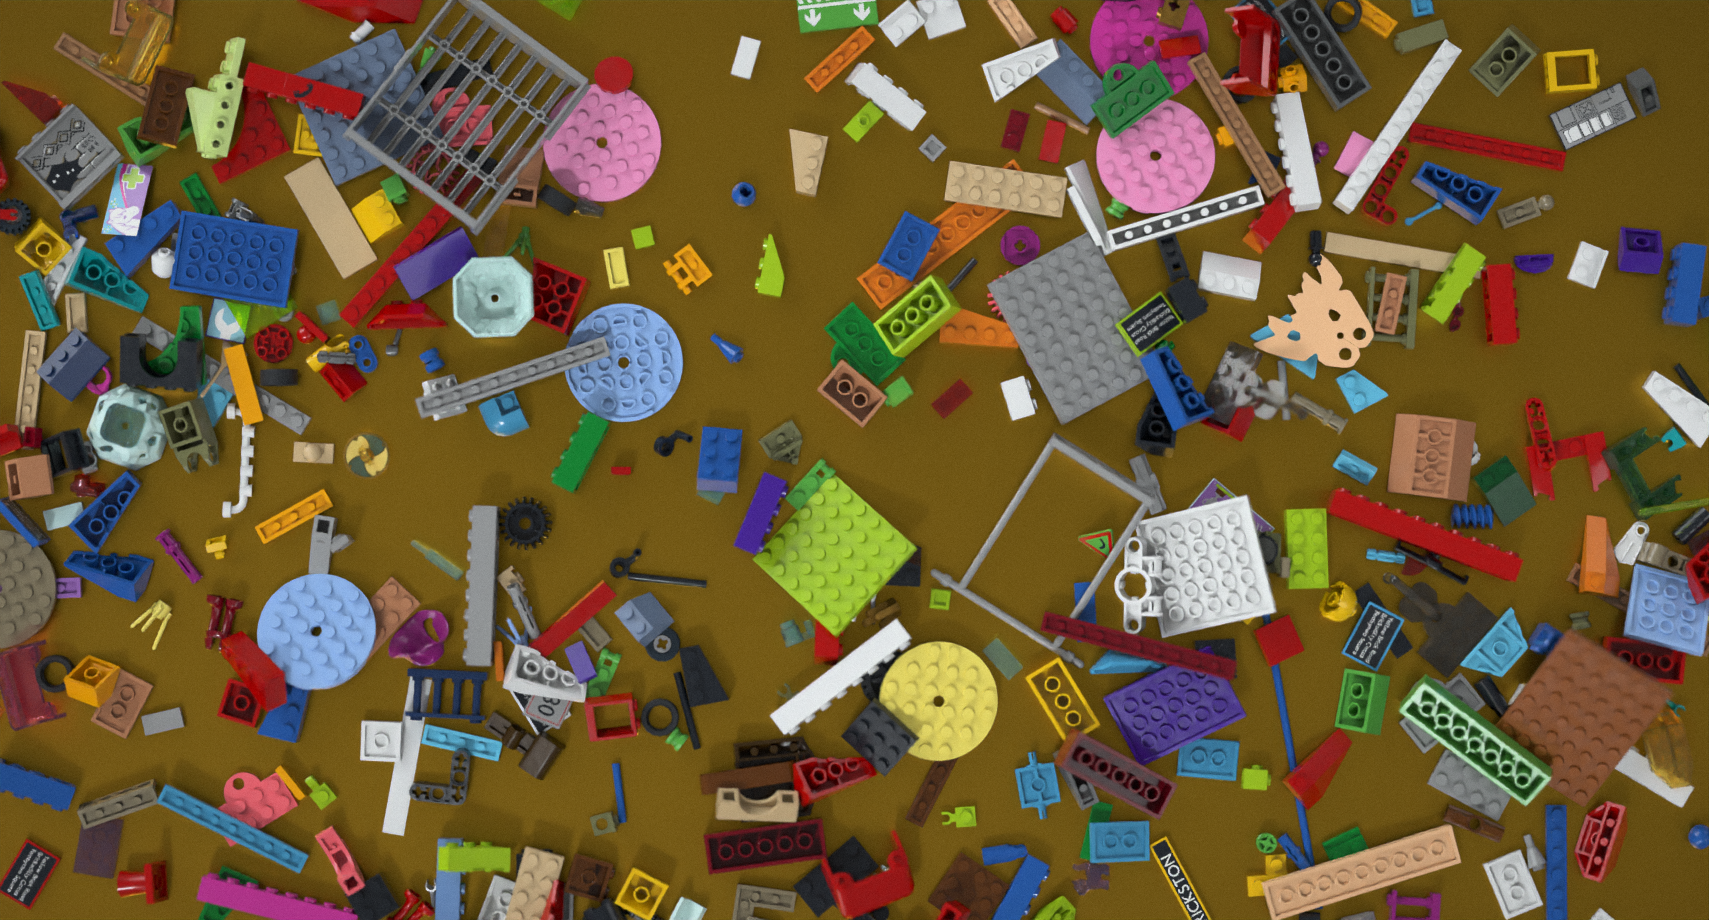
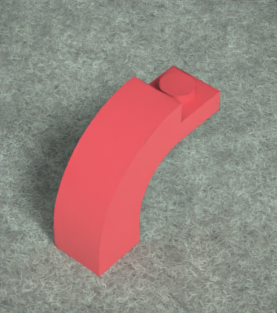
(342, 859)

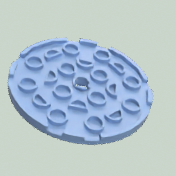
(652, 370)
(321, 602)

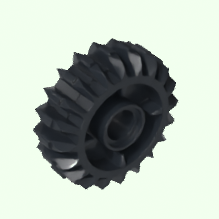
(536, 529)

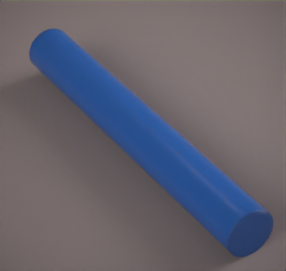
(619, 793)

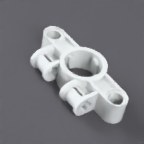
(1150, 567)

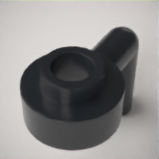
(664, 445)
(624, 563)

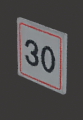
(547, 710)

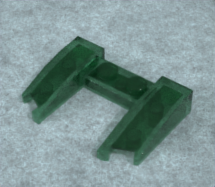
(1620, 458)

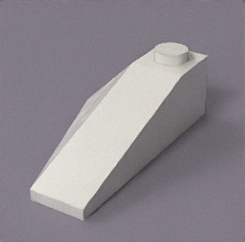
(537, 676)

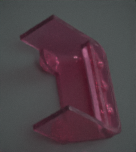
(20, 689)

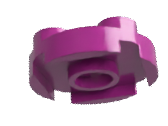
(1011, 238)

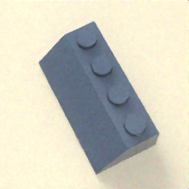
(1073, 83)

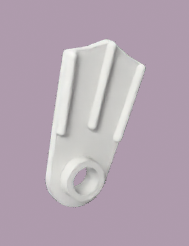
(1631, 543)

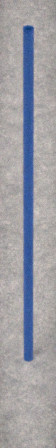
(1291, 754)

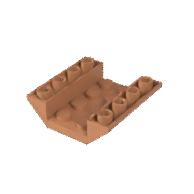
(1431, 456)

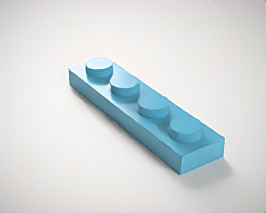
(453, 740)

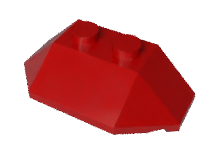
(406, 316)
(1601, 840)

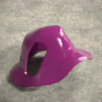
(415, 643)

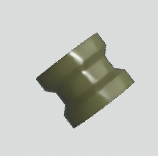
(1580, 620)

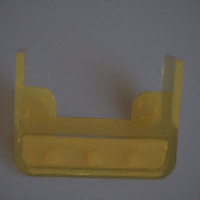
(139, 46)

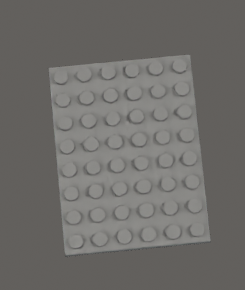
(1065, 325)

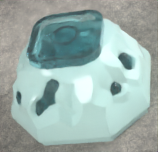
(145, 434)

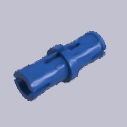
(1293, 852)

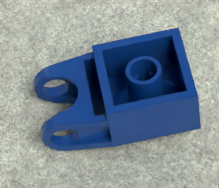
(1544, 639)

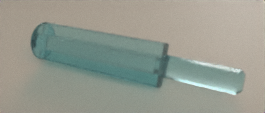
(439, 561)

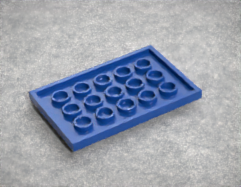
(234, 259)

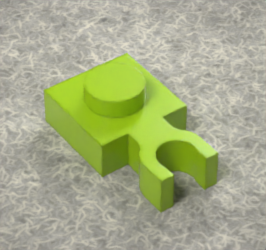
(963, 816)

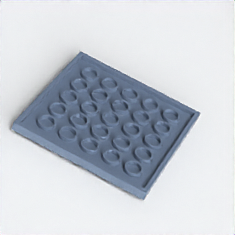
(364, 71)

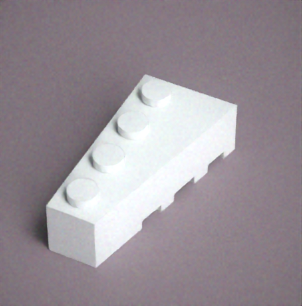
(885, 95)
(1682, 407)

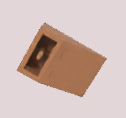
(529, 180)

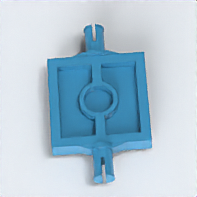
(1037, 785)

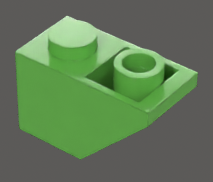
(395, 190)

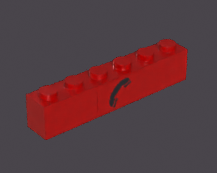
(303, 90)

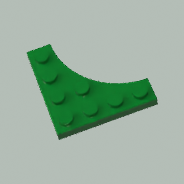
(189, 326)

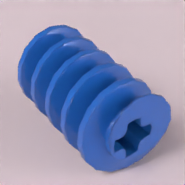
(1472, 515)

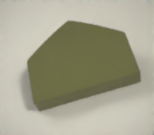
(783, 443)

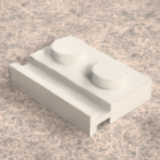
(902, 23)
(1587, 265)

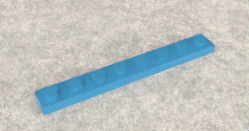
(232, 828)

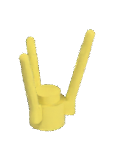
(159, 610)

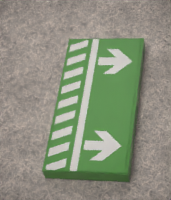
(835, 14)

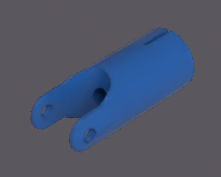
(1003, 853)

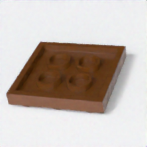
(970, 886)

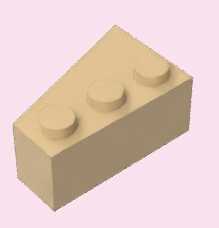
(808, 159)

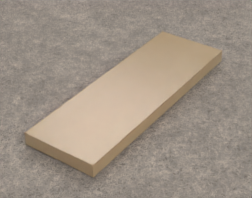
(331, 218)

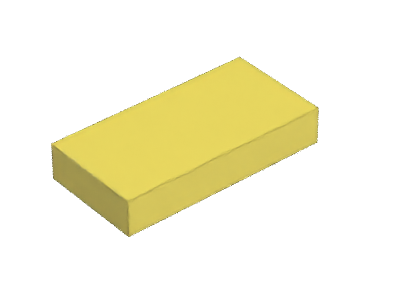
(616, 267)

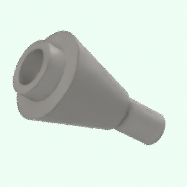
(1535, 858)

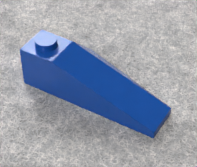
(117, 574)

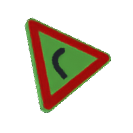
(1100, 542)

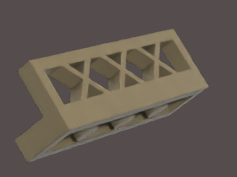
(118, 804)

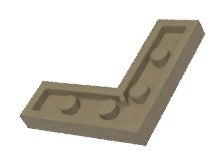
(749, 896)

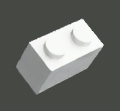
(1018, 398)

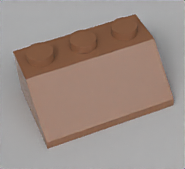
(852, 393)

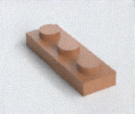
(1390, 303)

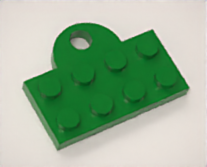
(1130, 96)
(861, 345)

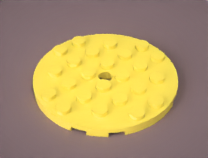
(967, 695)

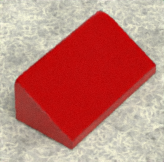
(1179, 47)

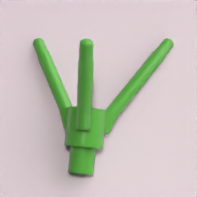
(524, 242)

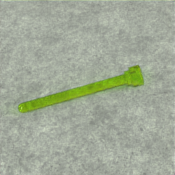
(1674, 507)

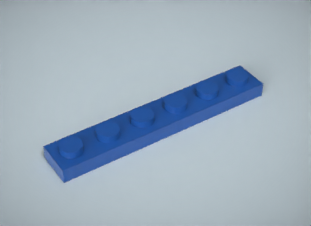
(1556, 862)

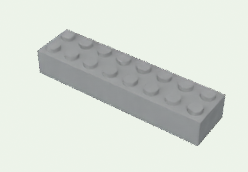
(483, 585)

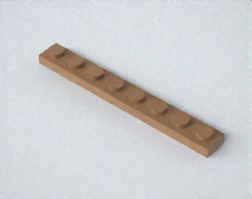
(1236, 125)

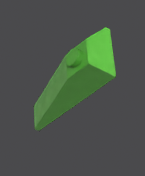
(145, 151)

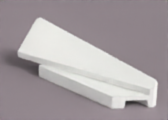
(1087, 204)

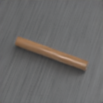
(1062, 118)

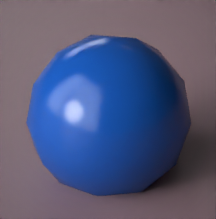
(744, 194)
(1699, 836)

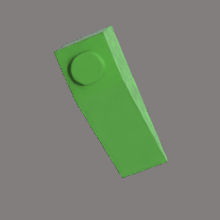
(897, 392)

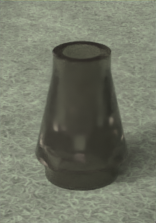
(588, 208)

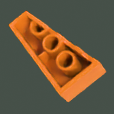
(976, 330)

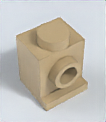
(509, 577)

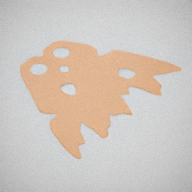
(1315, 326)

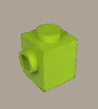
(1255, 778)

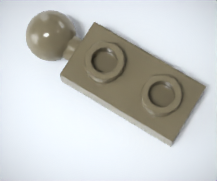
(1524, 210)

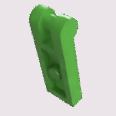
(809, 484)
(599, 685)

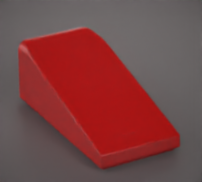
(1052, 141)

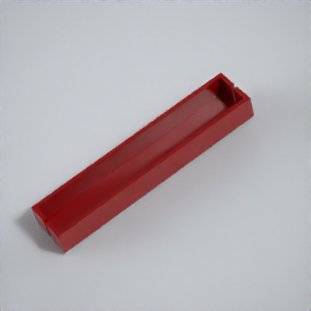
(1423, 535)

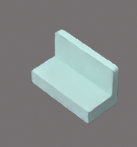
(688, 910)

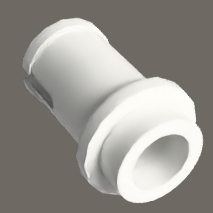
(361, 32)

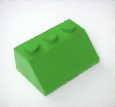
(1362, 701)

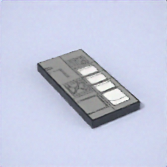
(1592, 116)

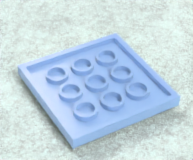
(1665, 611)

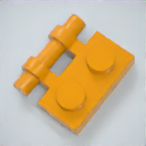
(693, 266)

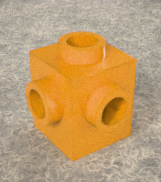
(1292, 79)

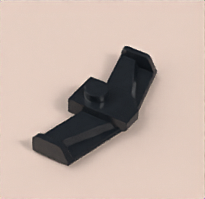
(1431, 560)

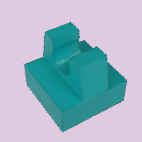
(1677, 439)

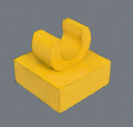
(217, 546)

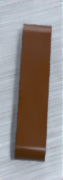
(747, 777)

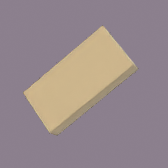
(76, 312)

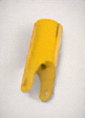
(331, 346)

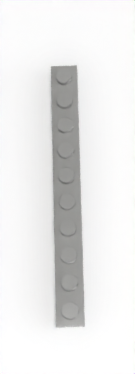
(512, 377)
(269, 403)

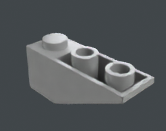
(320, 552)

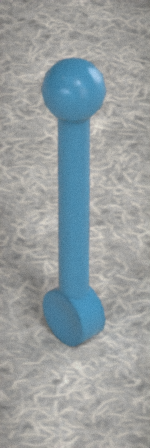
(1438, 205)

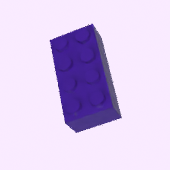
(760, 514)

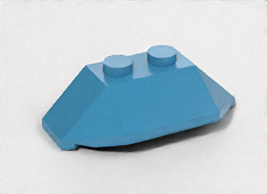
(1120, 662)

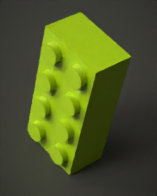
(917, 316)
(1306, 548)

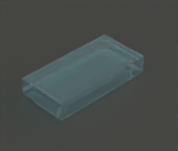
(1002, 658)

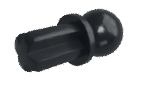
(1315, 245)

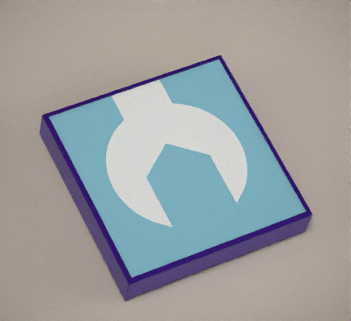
(223, 323)

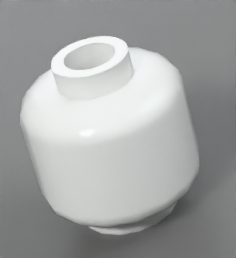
(162, 262)

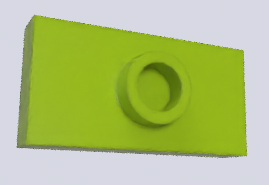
(863, 121)

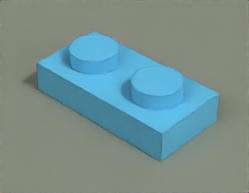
(1355, 467)

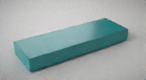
(39, 300)

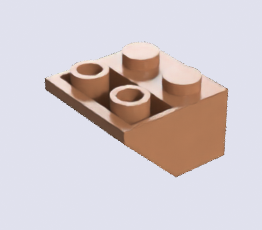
(29, 477)

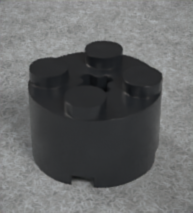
(607, 911)

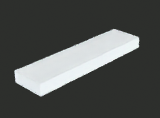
(57, 276)

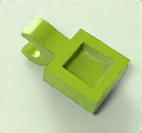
(321, 794)

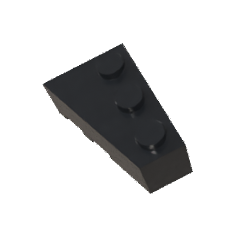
(700, 679)

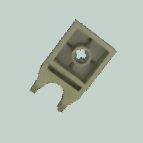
(190, 433)

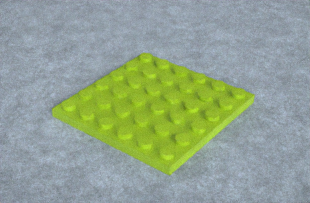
(834, 554)

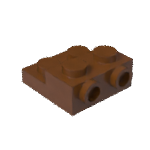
(589, 877)

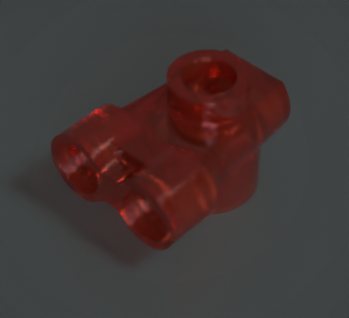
(84, 488)

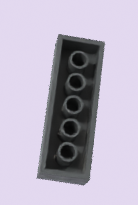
(1321, 51)

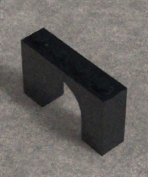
(136, 370)

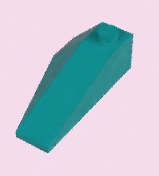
(100, 278)

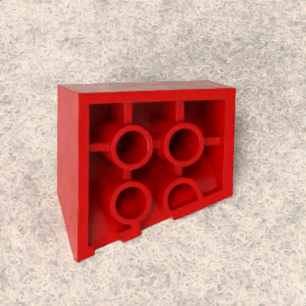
(557, 296)
(1698, 575)

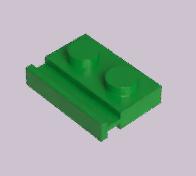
(1345, 844)

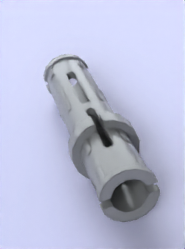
(520, 603)

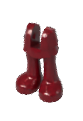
(217, 603)

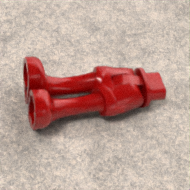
(412, 899)

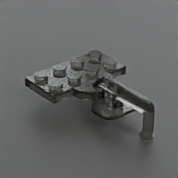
(1237, 379)
(1454, 629)

